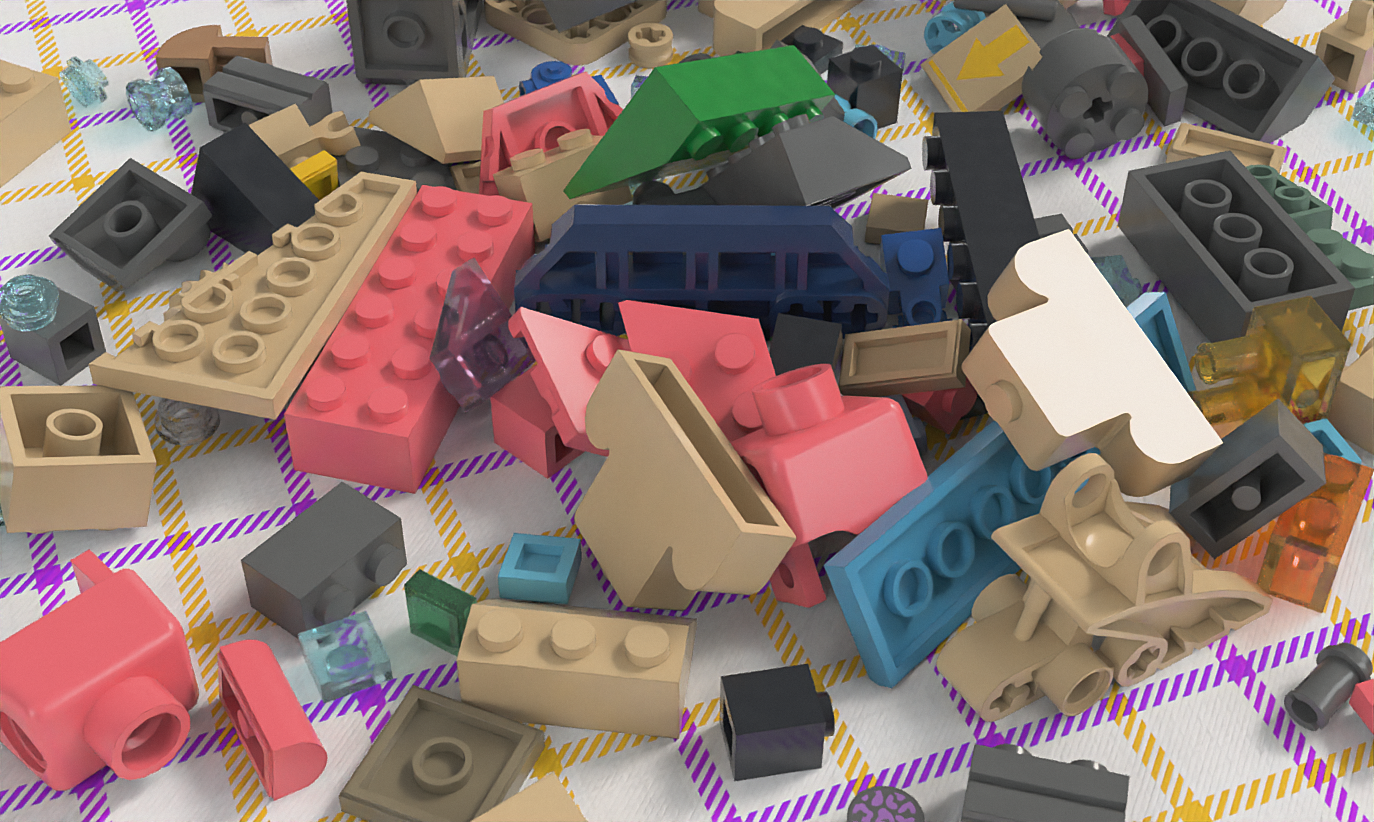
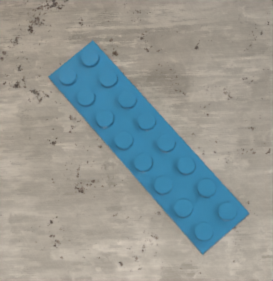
(933, 551)

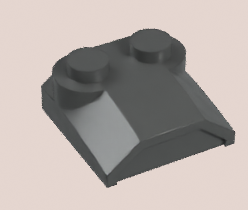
(133, 227)

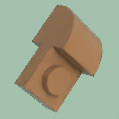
(205, 51)

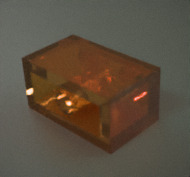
(1314, 536)

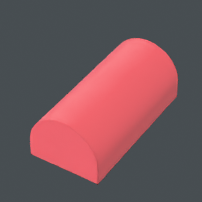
(268, 718)

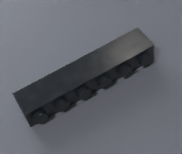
(981, 207)

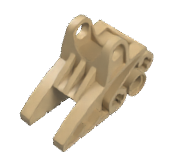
(1091, 572)

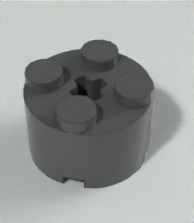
(1085, 92)

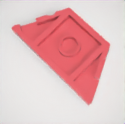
(539, 120)
(713, 351)
(568, 368)

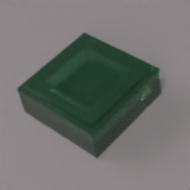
(437, 611)

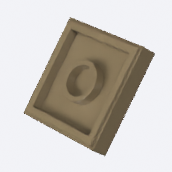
(441, 763)

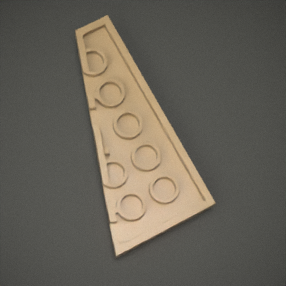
(265, 316)

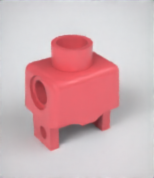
(826, 465)
(97, 682)

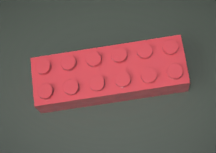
(373, 395)

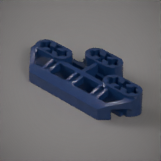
(811, 276)

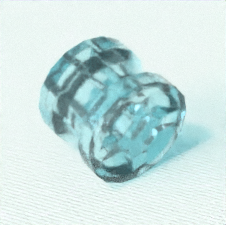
(159, 98)

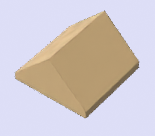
(440, 116)

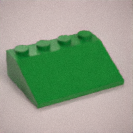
(700, 115)

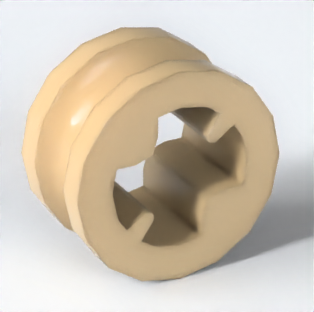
(650, 45)

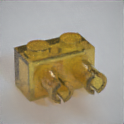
(1286, 355)

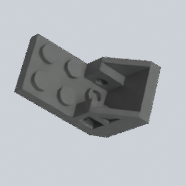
(412, 39)

